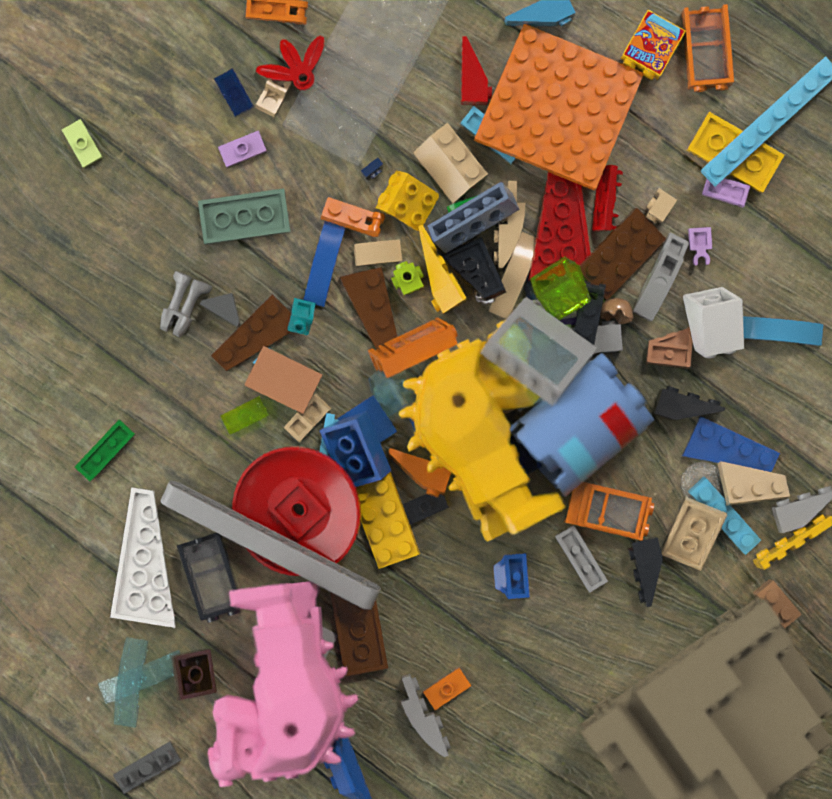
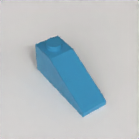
(543, 14)

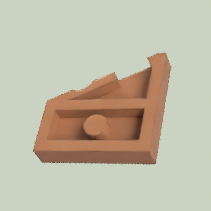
(671, 350)

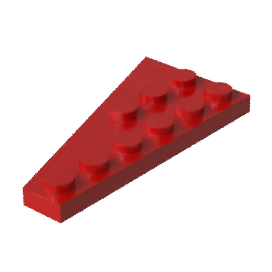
(561, 225)

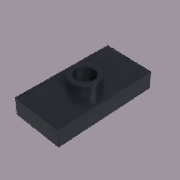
(424, 507)

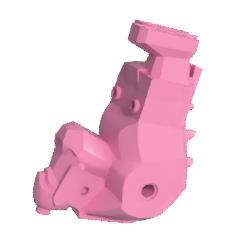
(296, 693)

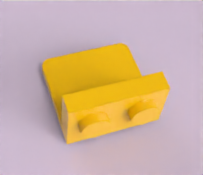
(407, 199)

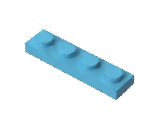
(734, 525)

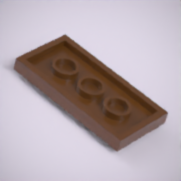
(622, 252)
(359, 636)

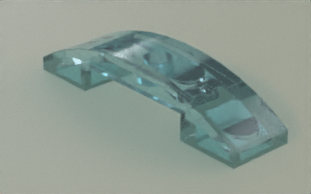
(152, 674)
(129, 682)

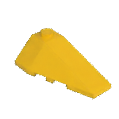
(443, 285)

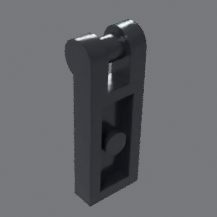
(589, 314)

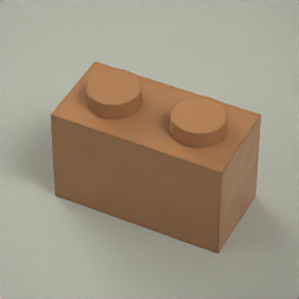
(778, 602)

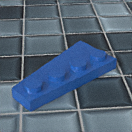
(718, 444)

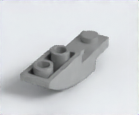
(661, 277)
(425, 724)

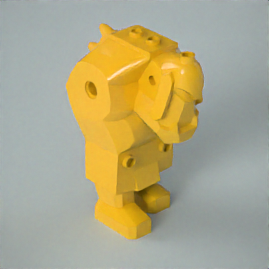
(467, 433)

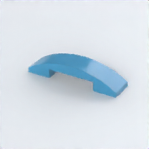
(782, 330)

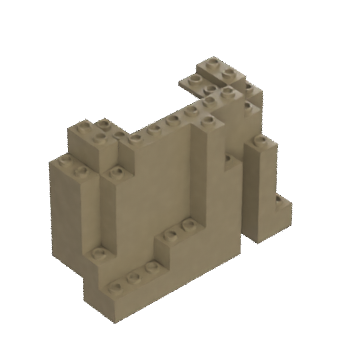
(717, 718)

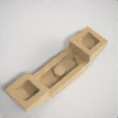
(514, 276)

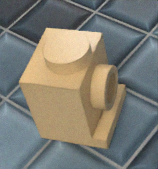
(659, 207)

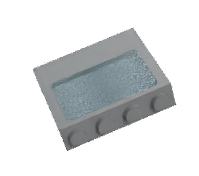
(538, 350)

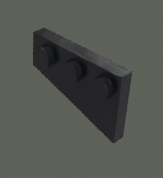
(476, 268)

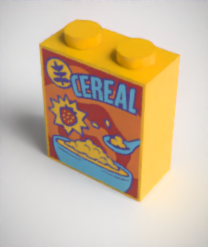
(652, 45)

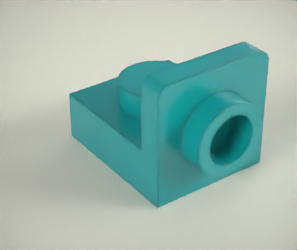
(301, 316)

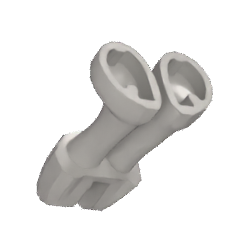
(183, 316)

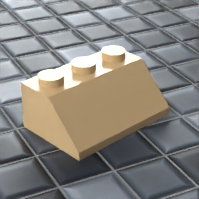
(450, 163)

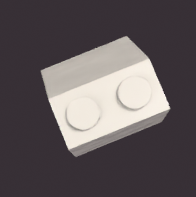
(715, 321)

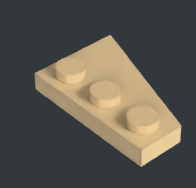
(751, 485)

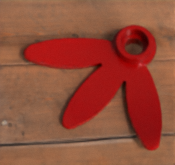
(297, 67)

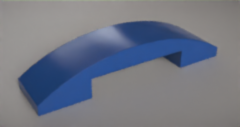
(324, 263)

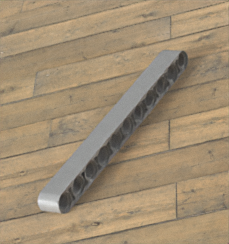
(270, 545)

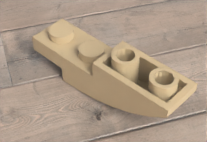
(509, 234)

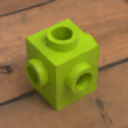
(411, 285)

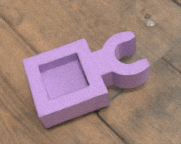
(700, 241)

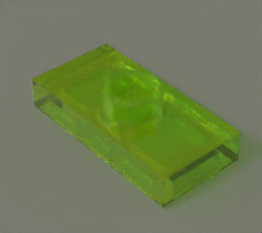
(244, 415)

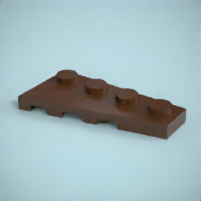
(372, 304)

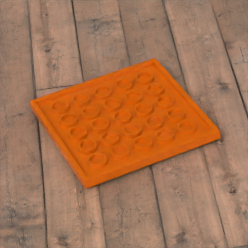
(559, 107)

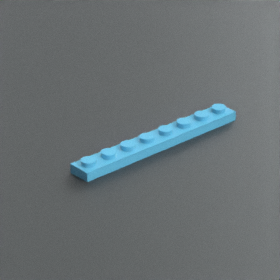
(768, 122)

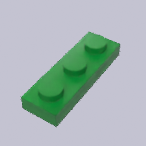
(105, 450)

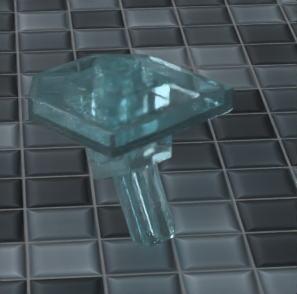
(389, 392)

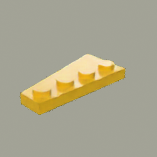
(778, 552)

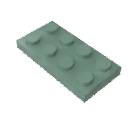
(244, 216)

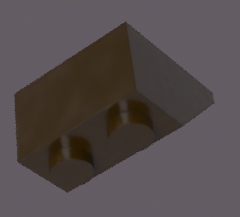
(194, 674)

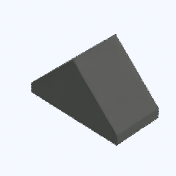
(225, 307)

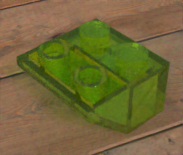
(561, 288)

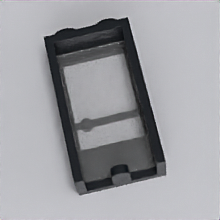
(209, 576)

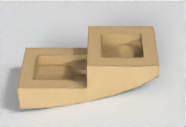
(273, 96)
(377, 252)
(302, 424)

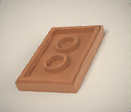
(283, 380)

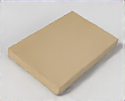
(693, 533)

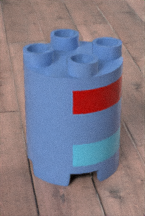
(584, 426)

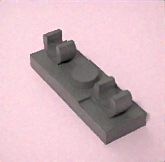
(147, 767)

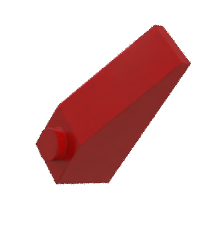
(473, 79)

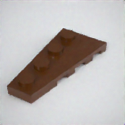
(261, 329)

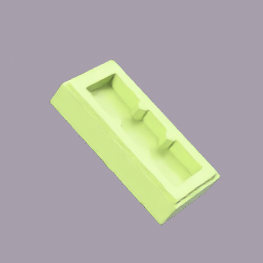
(82, 143)

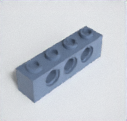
(473, 217)

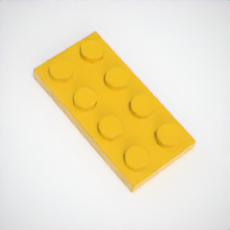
(717, 134)
(386, 522)

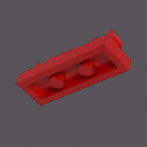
(606, 199)

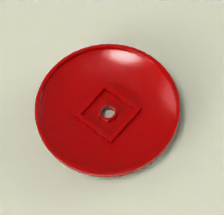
(307, 478)

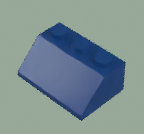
(356, 448)

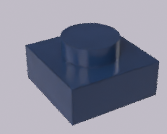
(373, 169)

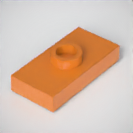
(447, 688)

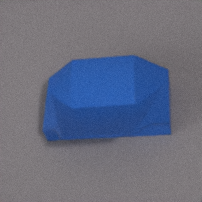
(512, 576)

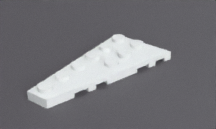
(142, 576)

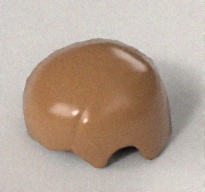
(618, 309)

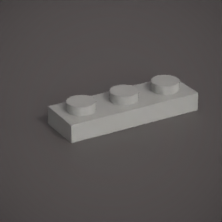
(581, 558)

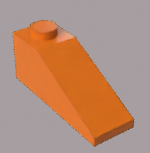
(416, 468)

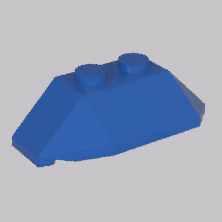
(347, 774)

